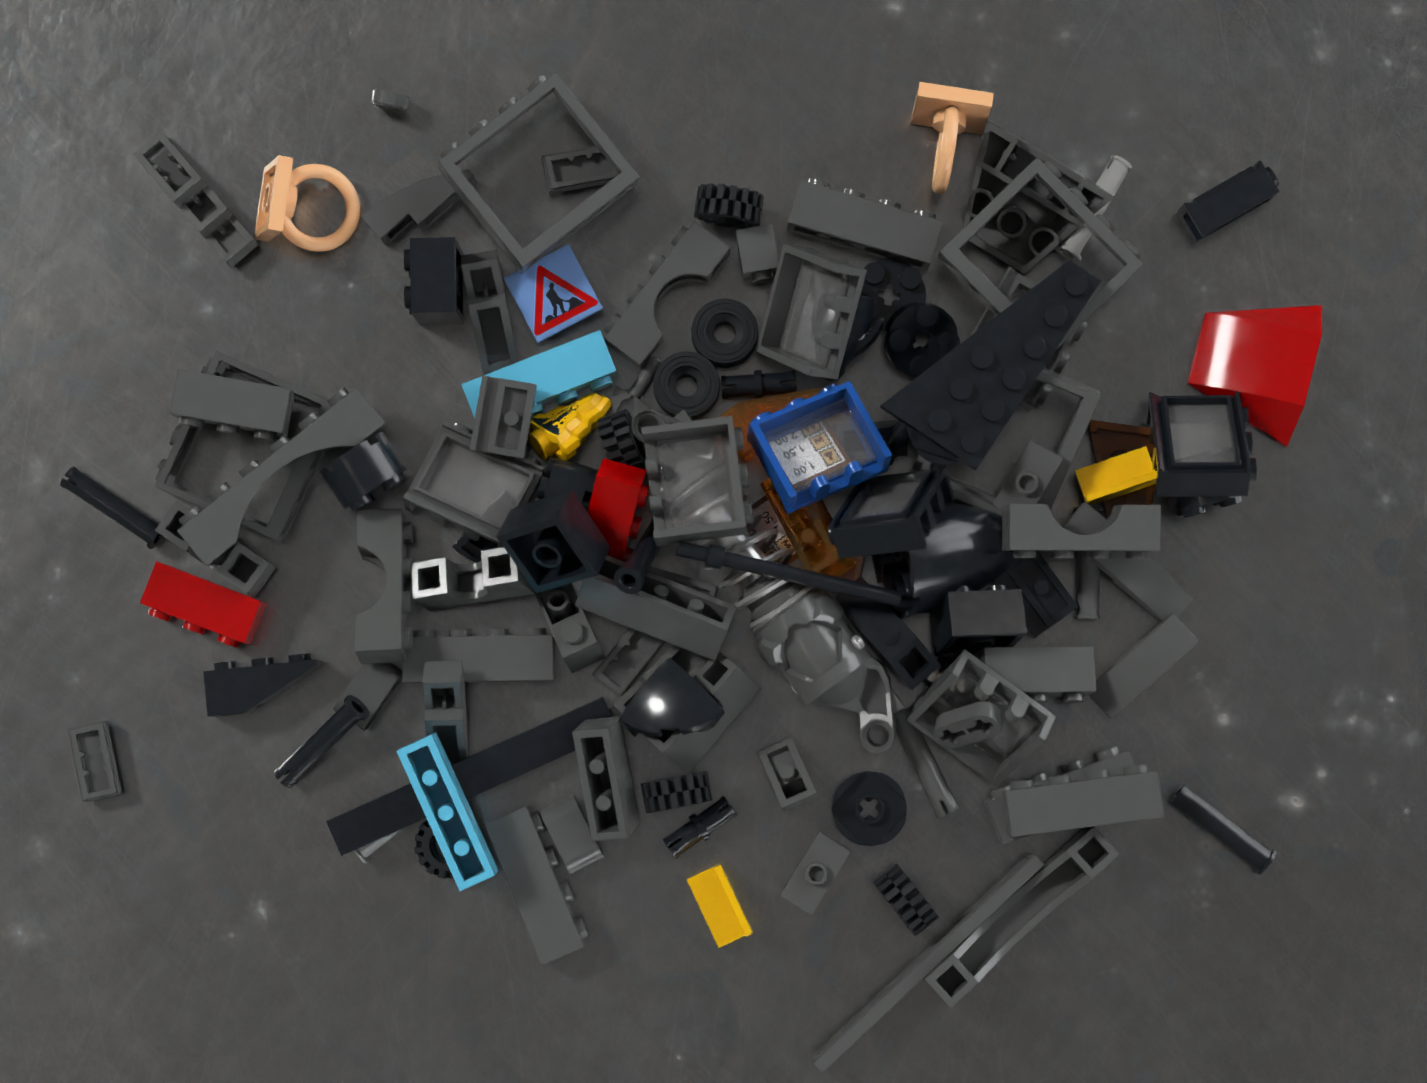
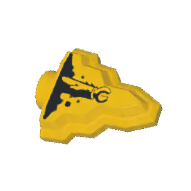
(567, 427)

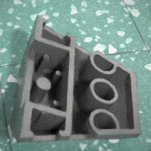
(1034, 218)

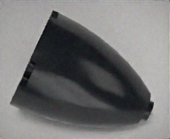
(958, 553)

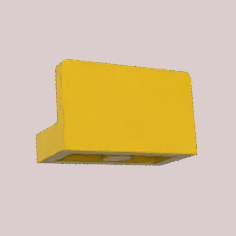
(1116, 476)
(719, 905)

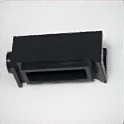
(1229, 201)

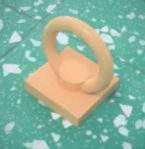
(950, 113)
(279, 201)

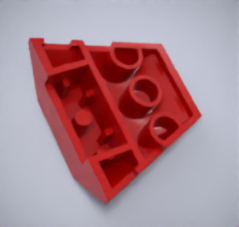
(1263, 357)

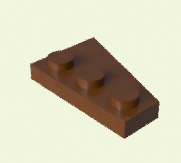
(1116, 439)

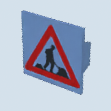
(553, 293)

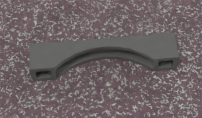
(341, 426)
(1047, 889)

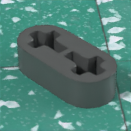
(967, 724)

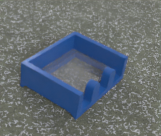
(818, 446)

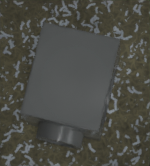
(757, 253)

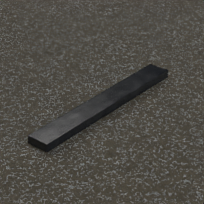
(475, 774)

